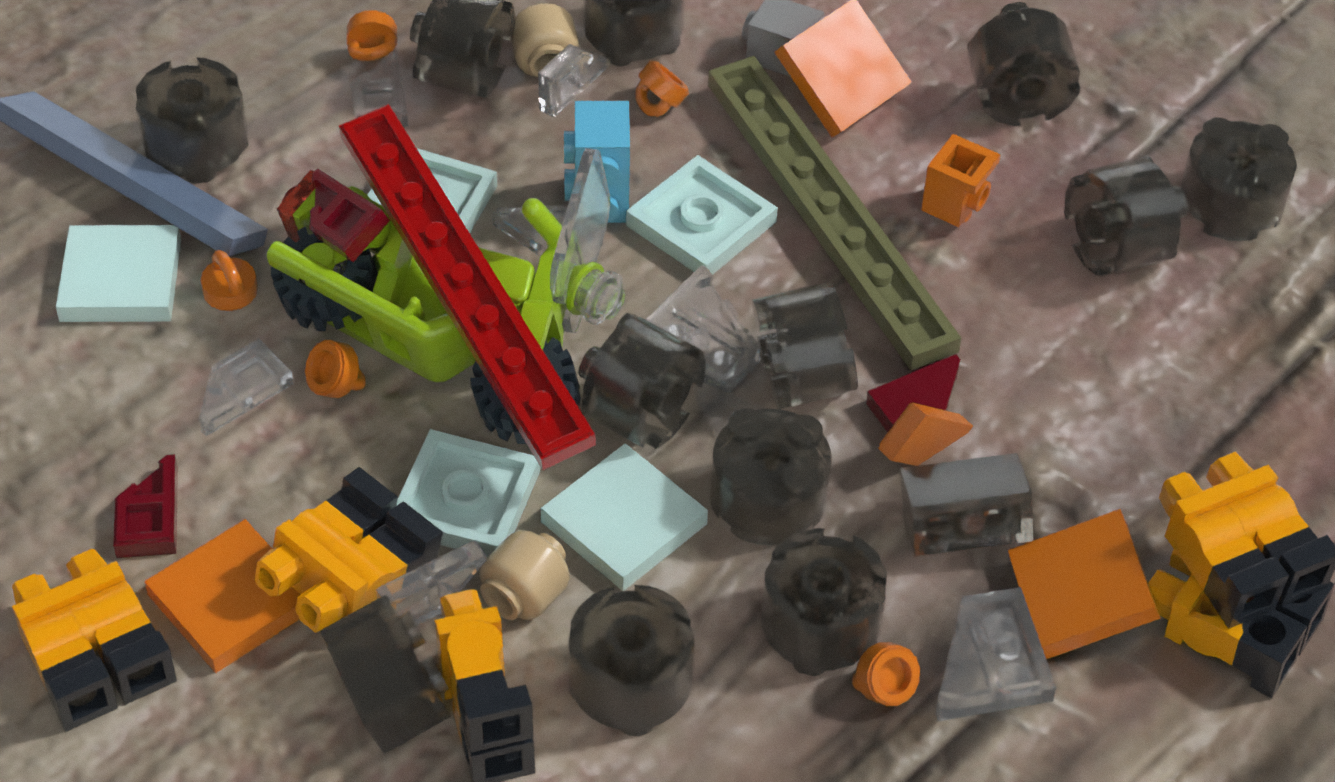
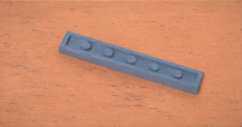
(131, 174)

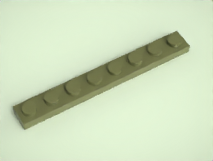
(835, 214)

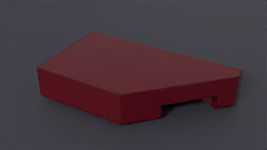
(343, 217)
(926, 386)
(148, 514)

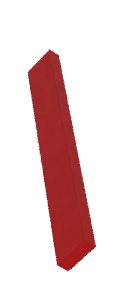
(468, 288)

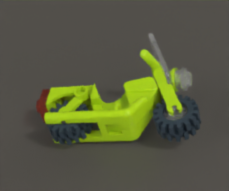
(398, 314)

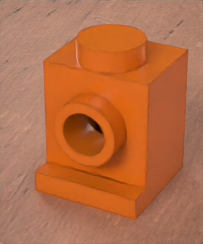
(958, 180)

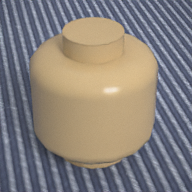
(541, 35)
(524, 575)

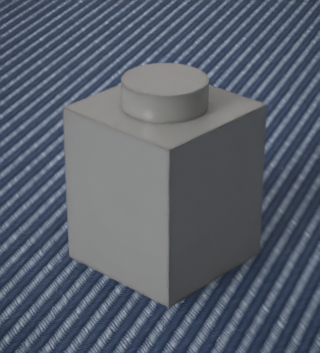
(774, 26)

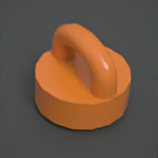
(371, 35)
(664, 85)
(228, 282)
(333, 369)
(887, 674)

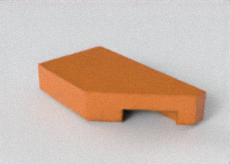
(922, 434)

